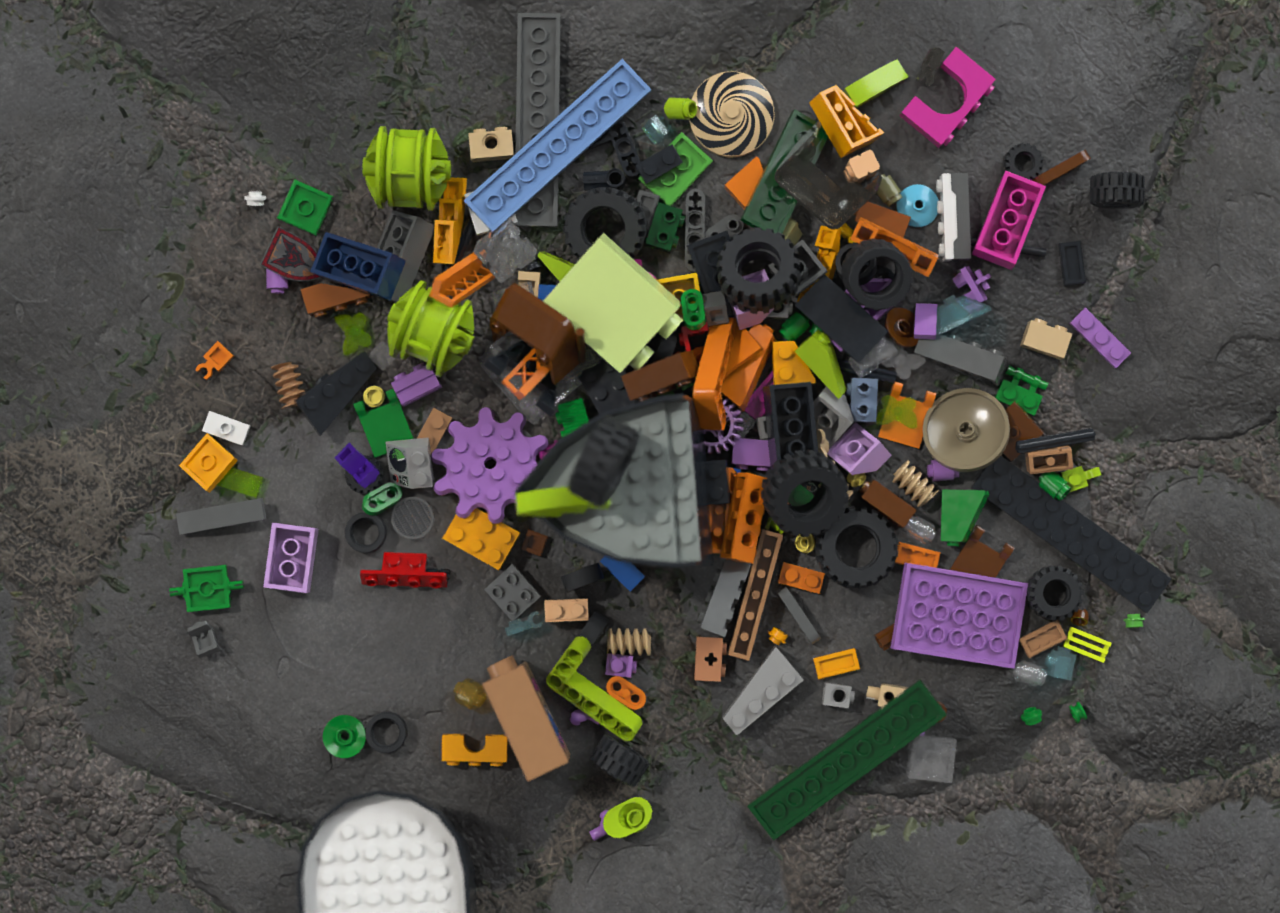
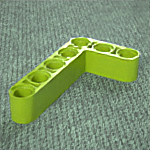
(588, 696)

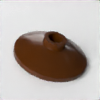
(900, 326)

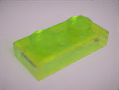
(242, 482)

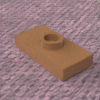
(1042, 638)

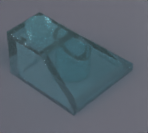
(958, 312)

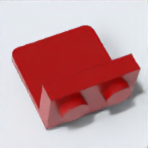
(683, 336)

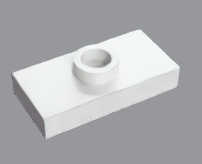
(226, 428)

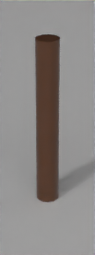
(581, 348)

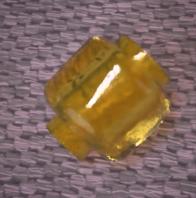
(470, 694)

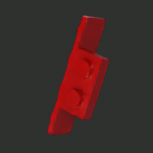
(404, 570)

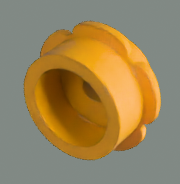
(777, 636)

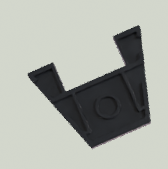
(512, 358)

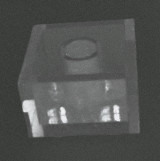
(931, 758)

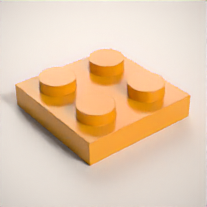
(208, 463)

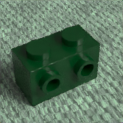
(664, 228)

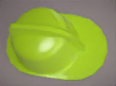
(627, 818)

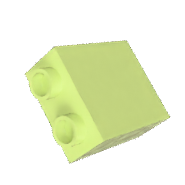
(615, 304)

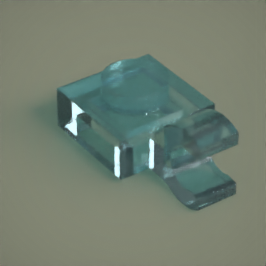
(517, 626)

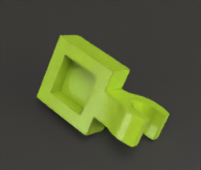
(1078, 478)

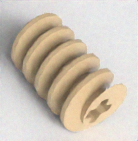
(914, 484)
(629, 641)

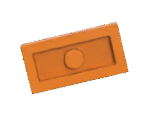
(801, 577)

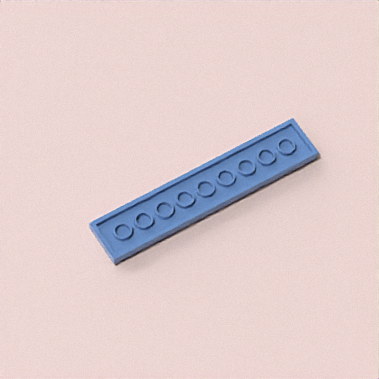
(557, 145)

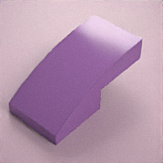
(925, 321)

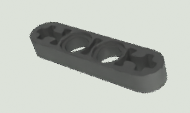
(693, 230)

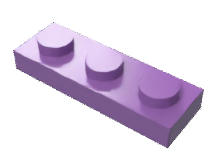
(1100, 338)

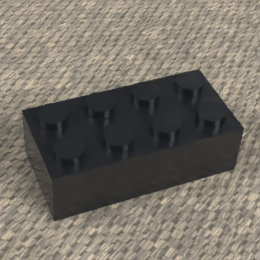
(789, 419)

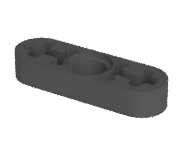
(799, 615)

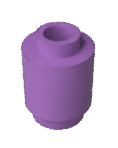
(275, 282)
(940, 473)

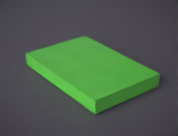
(677, 181)

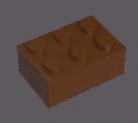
(661, 376)

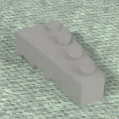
(765, 688)

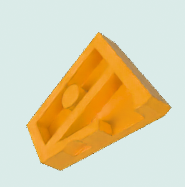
(788, 365)

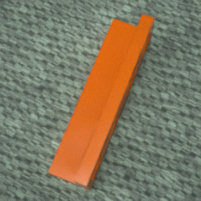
(456, 277)
(534, 377)

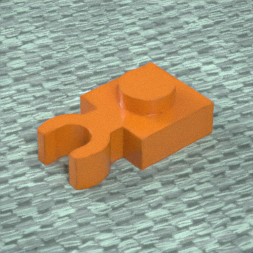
(217, 358)

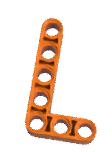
(711, 376)

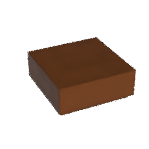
(534, 542)

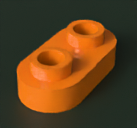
(625, 693)

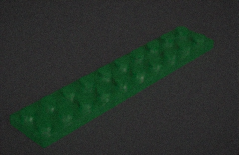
(847, 759)

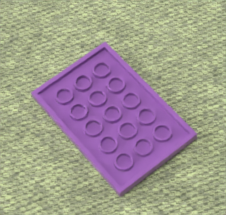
(959, 615)

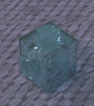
(1060, 663)

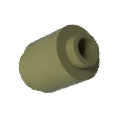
(889, 191)

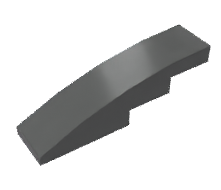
(221, 516)

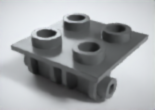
(512, 592)

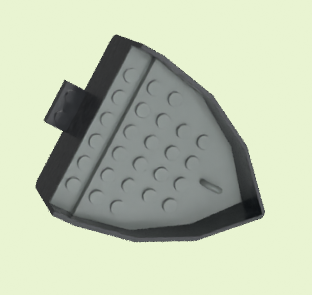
(662, 499)

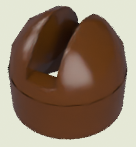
(1080, 617)

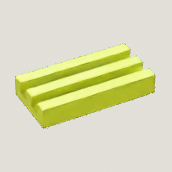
(1104, 651)

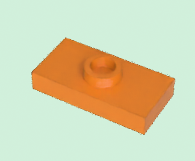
(916, 555)

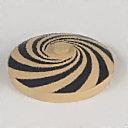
(732, 114)

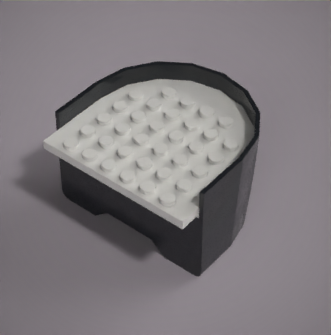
(385, 857)

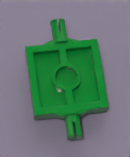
(206, 588)

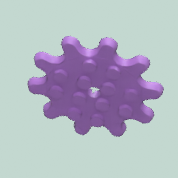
(472, 449)

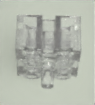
(505, 250)

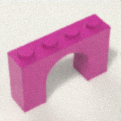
(938, 126)

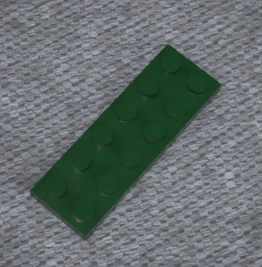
(770, 203)

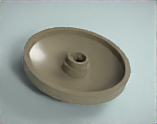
(966, 430)

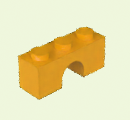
(455, 750)

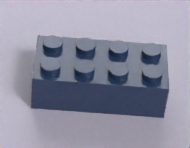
(358, 266)

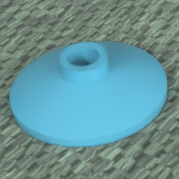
(919, 216)

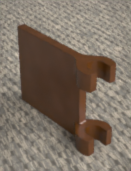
(979, 558)

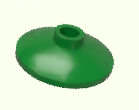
(333, 736)

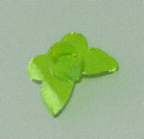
(353, 331)
(896, 411)

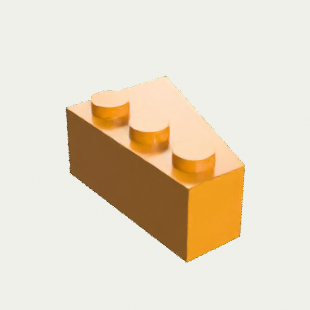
(843, 122)

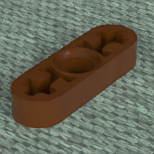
(1063, 168)

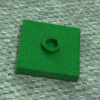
(305, 207)

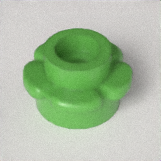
(1134, 621)

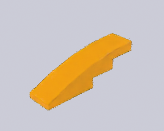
(449, 226)

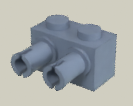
(863, 399)

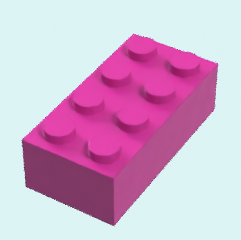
(1008, 220)

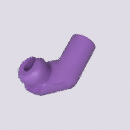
(579, 716)
(599, 831)

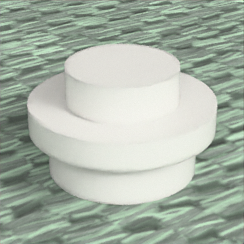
(255, 198)

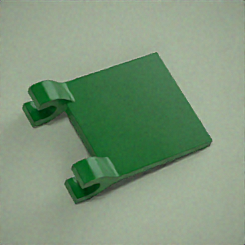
(384, 423)

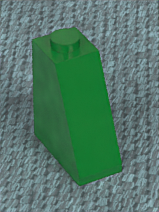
(960, 514)

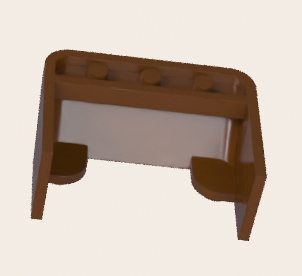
(539, 327)

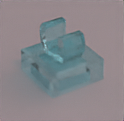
(656, 129)

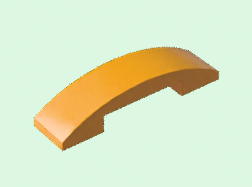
(829, 245)

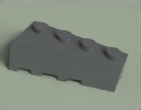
(964, 357)
(723, 596)

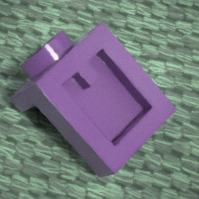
(620, 665)

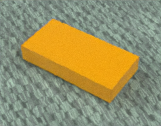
(836, 663)

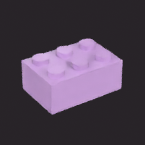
(290, 557)

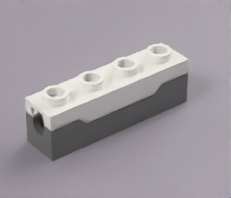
(954, 217)

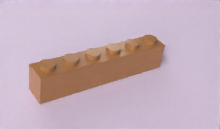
(755, 595)

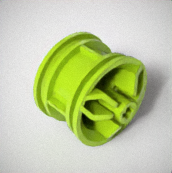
(406, 168)
(430, 329)

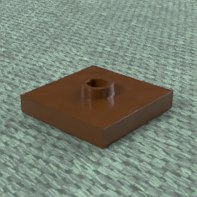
(1021, 428)

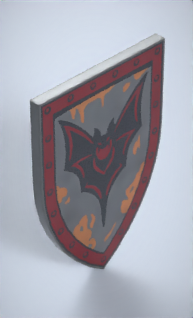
(289, 256)

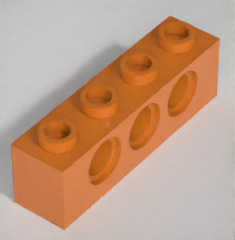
(737, 527)

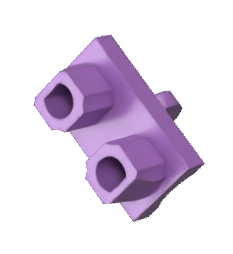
(967, 276)

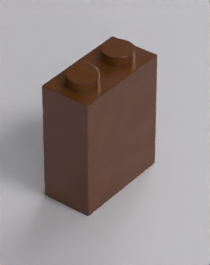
(886, 503)

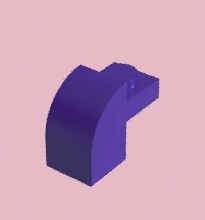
(357, 465)

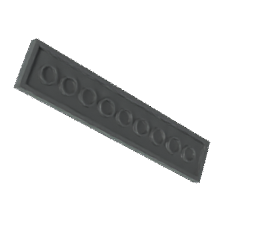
(537, 102)

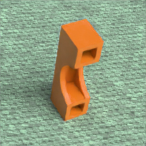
(920, 258)

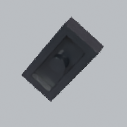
(659, 164)

